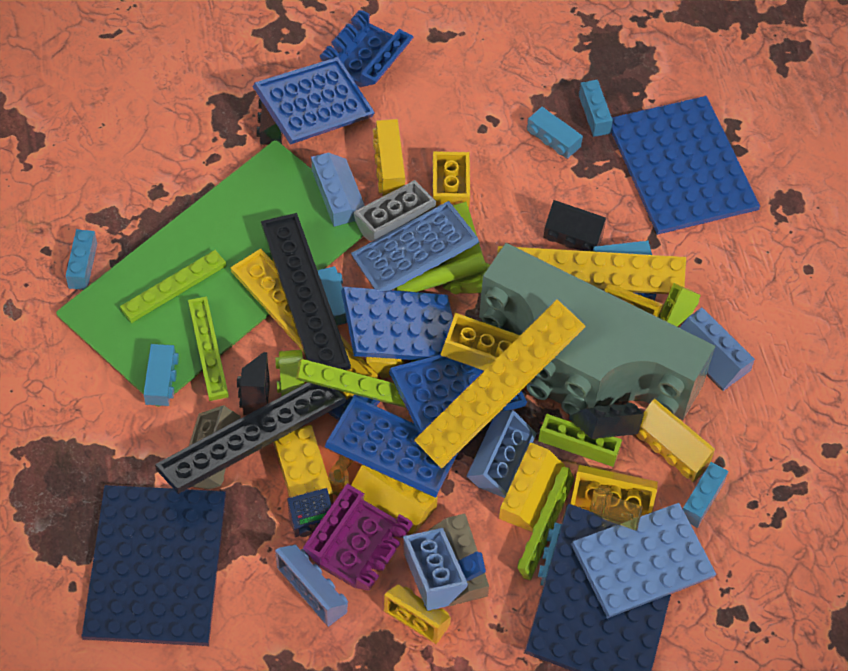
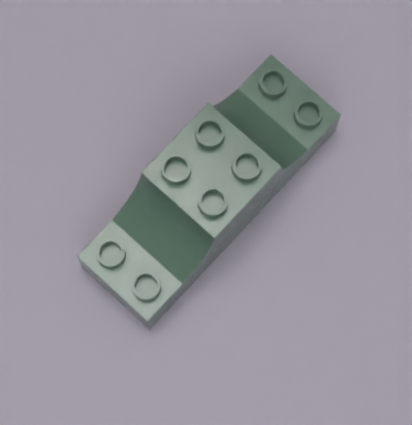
(617, 354)

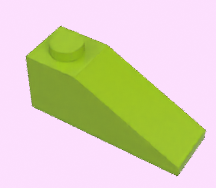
(679, 305)

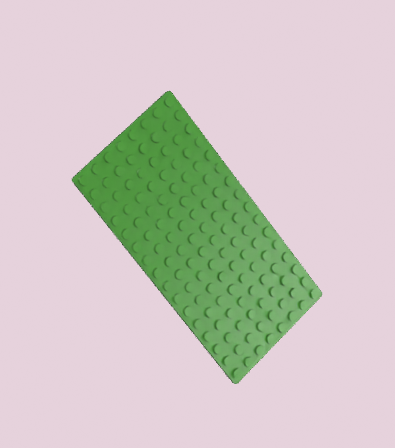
(223, 221)

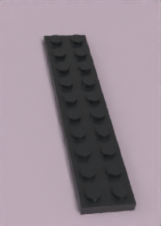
(304, 292)
(247, 435)

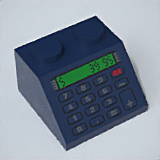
(308, 511)

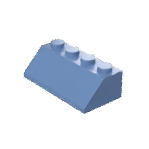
(337, 187)
(729, 358)
(501, 453)
(434, 567)
(311, 584)

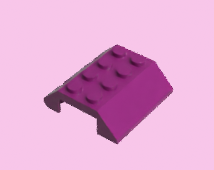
(355, 539)

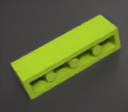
(570, 438)

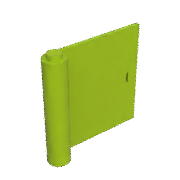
(462, 265)

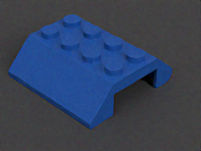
(366, 49)

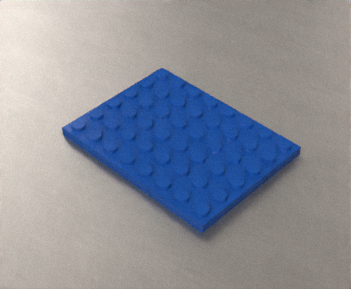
(683, 165)

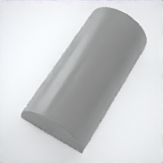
(393, 210)

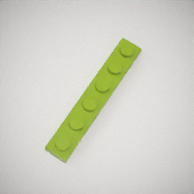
(173, 286)
(208, 349)
(348, 382)
(548, 517)

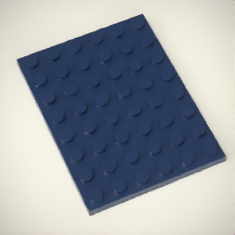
(155, 566)
(570, 621)

